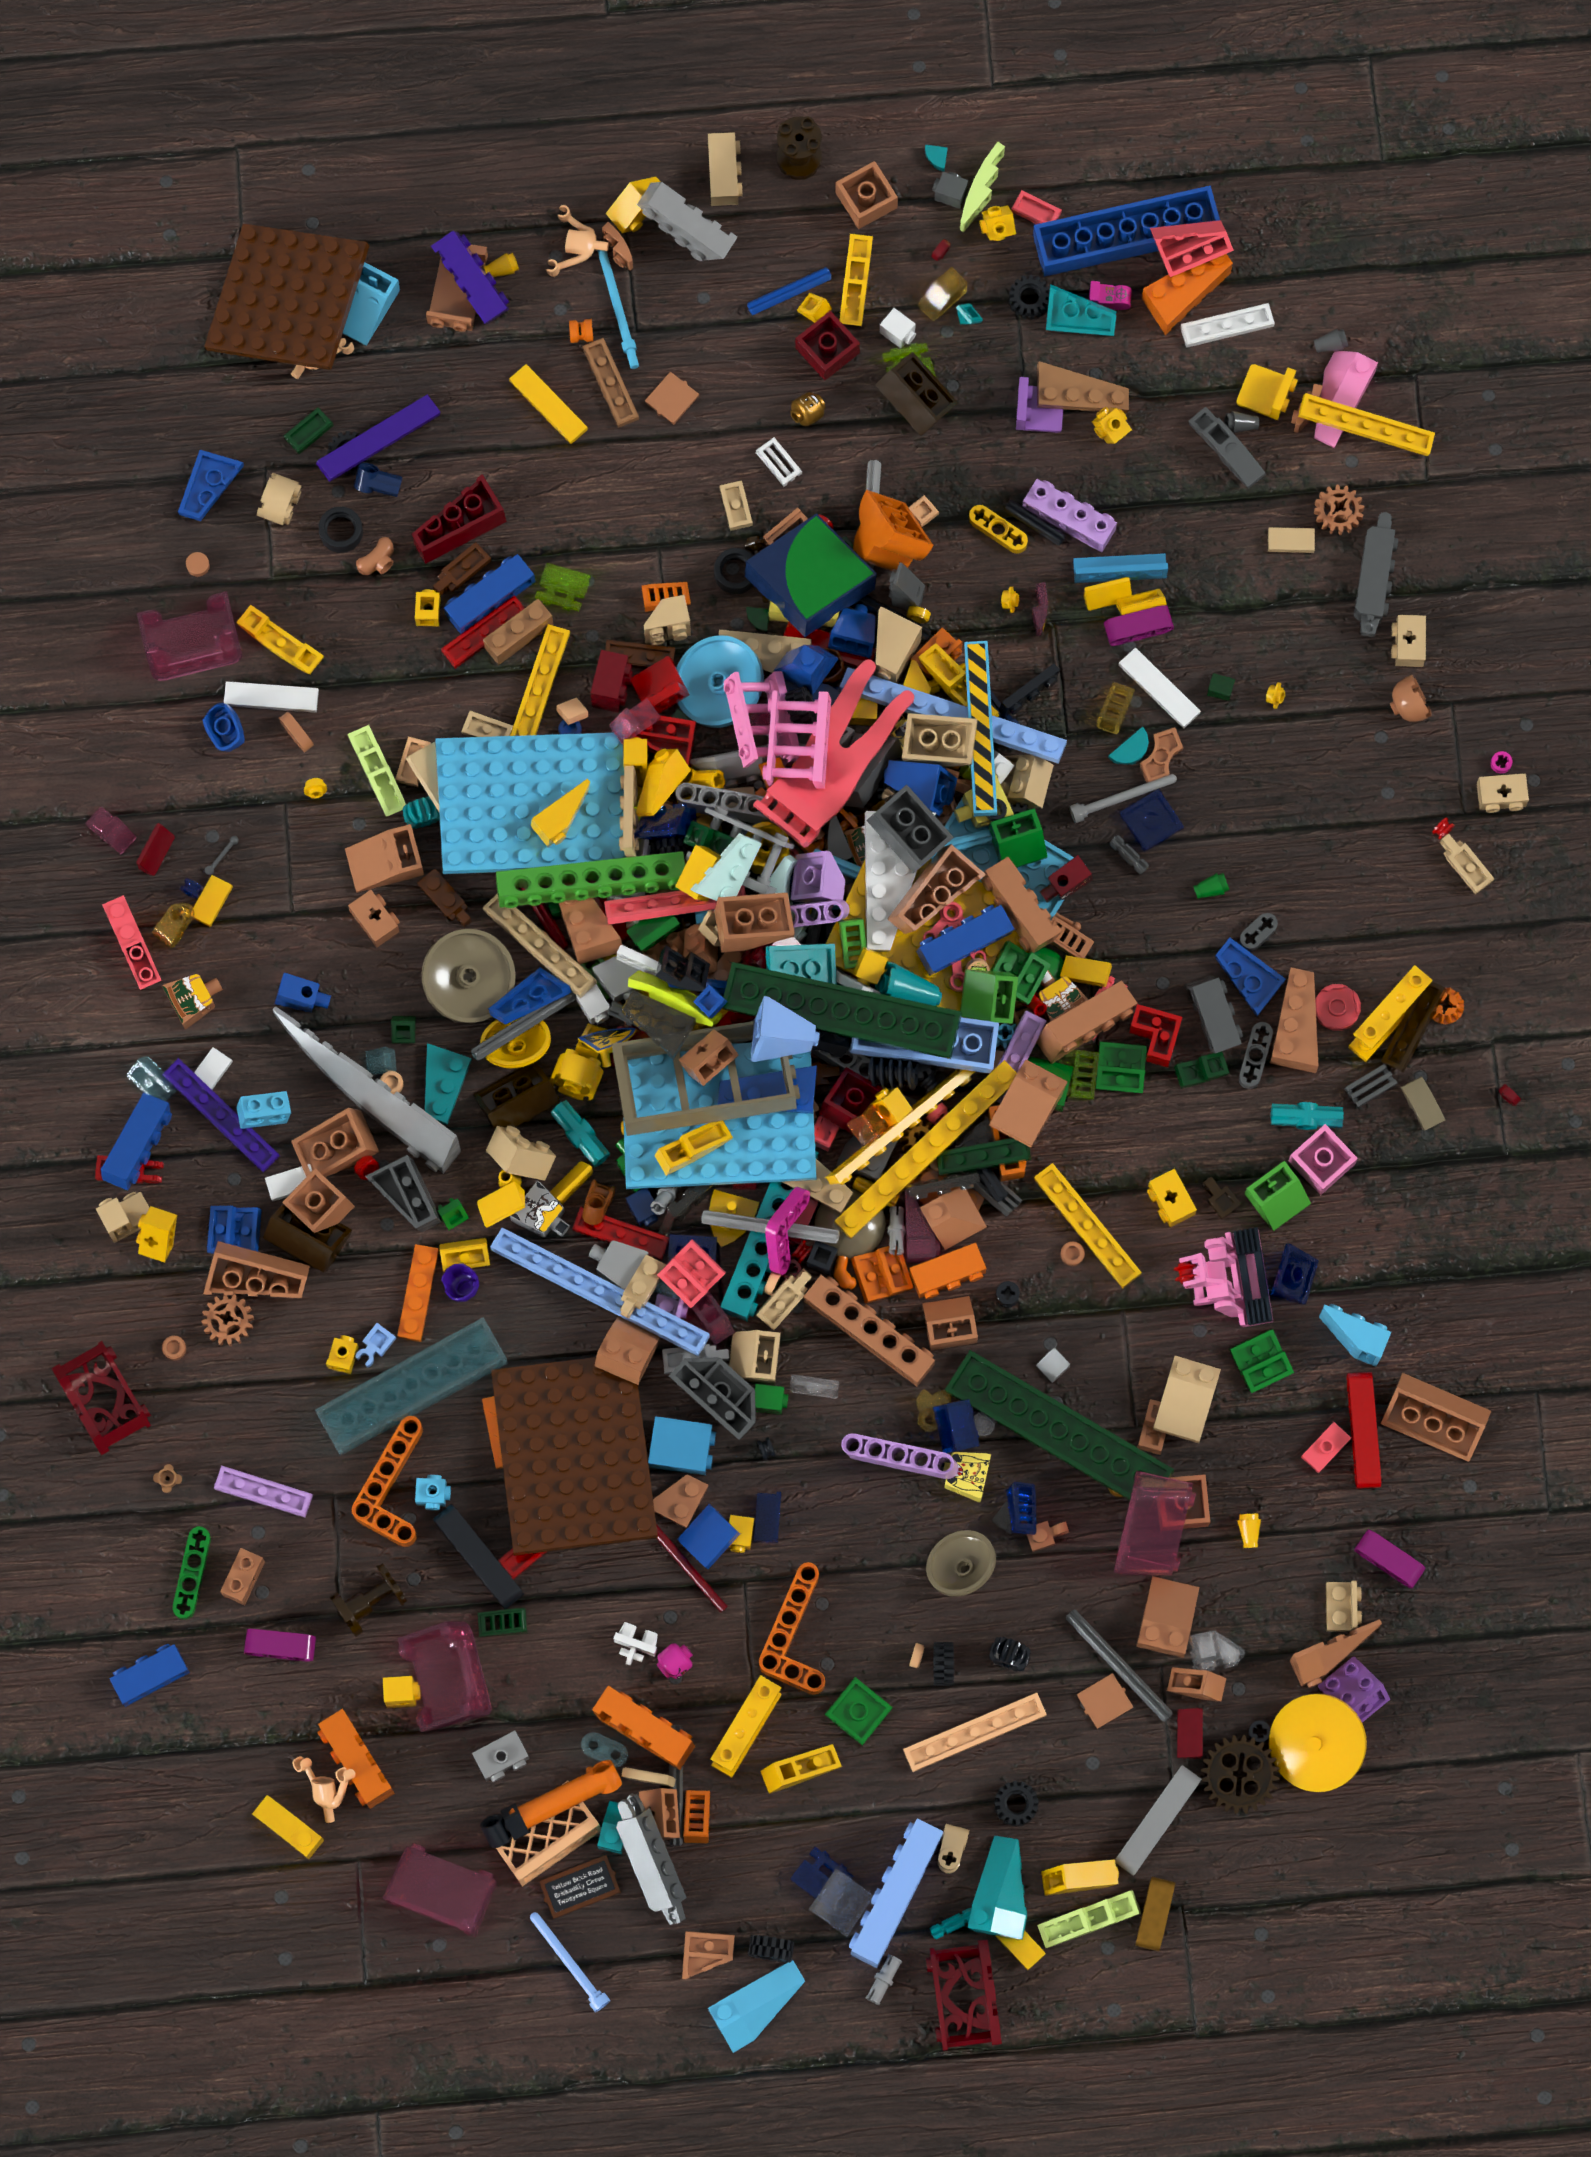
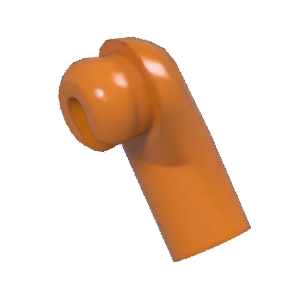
(841, 1275)

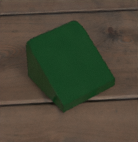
(1220, 687)
(403, 1029)

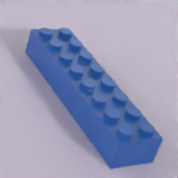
(1118, 230)

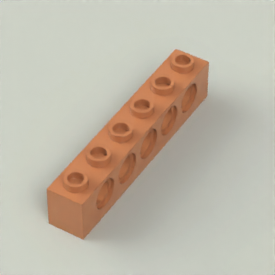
(912, 1371)

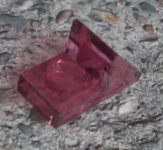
(634, 721)
(111, 830)

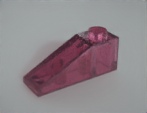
(919, 1235)
(712, 1318)

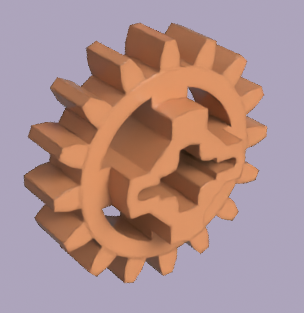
(1335, 500)
(230, 1310)

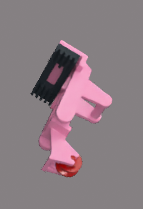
(1250, 1293)

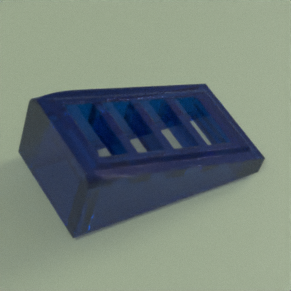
(1024, 1493)

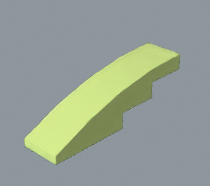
(979, 192)
(377, 770)
(1089, 1919)

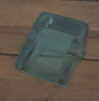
(381, 1060)

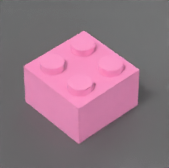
(1322, 1159)

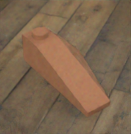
(1318, 1660)

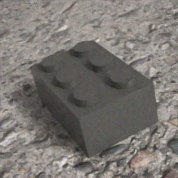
(910, 828)

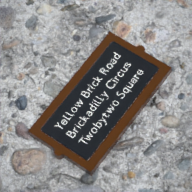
(579, 1886)

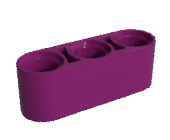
(1138, 625)
(1389, 1559)
(280, 1645)

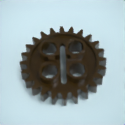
(1262, 1776)

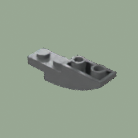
(1227, 447)

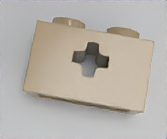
(1415, 629)
(1512, 785)

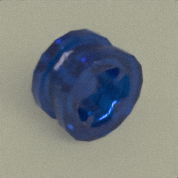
(191, 888)

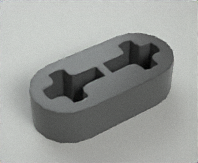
(1261, 936)

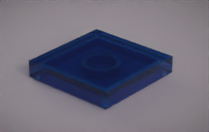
(1151, 820)

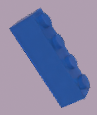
(489, 593)
(964, 940)
(136, 1141)

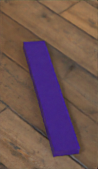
(378, 438)
(220, 1115)

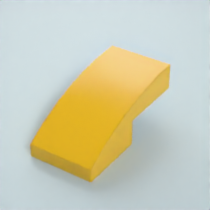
(1024, 1950)

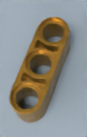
(1155, 1913)

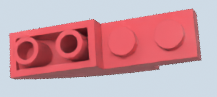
(131, 942)

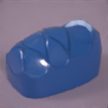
(224, 727)

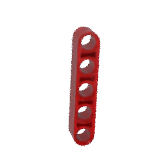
(1363, 1430)

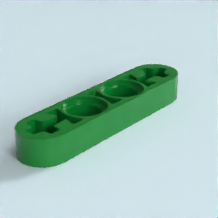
(193, 1573)

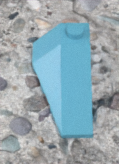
(753, 2007)

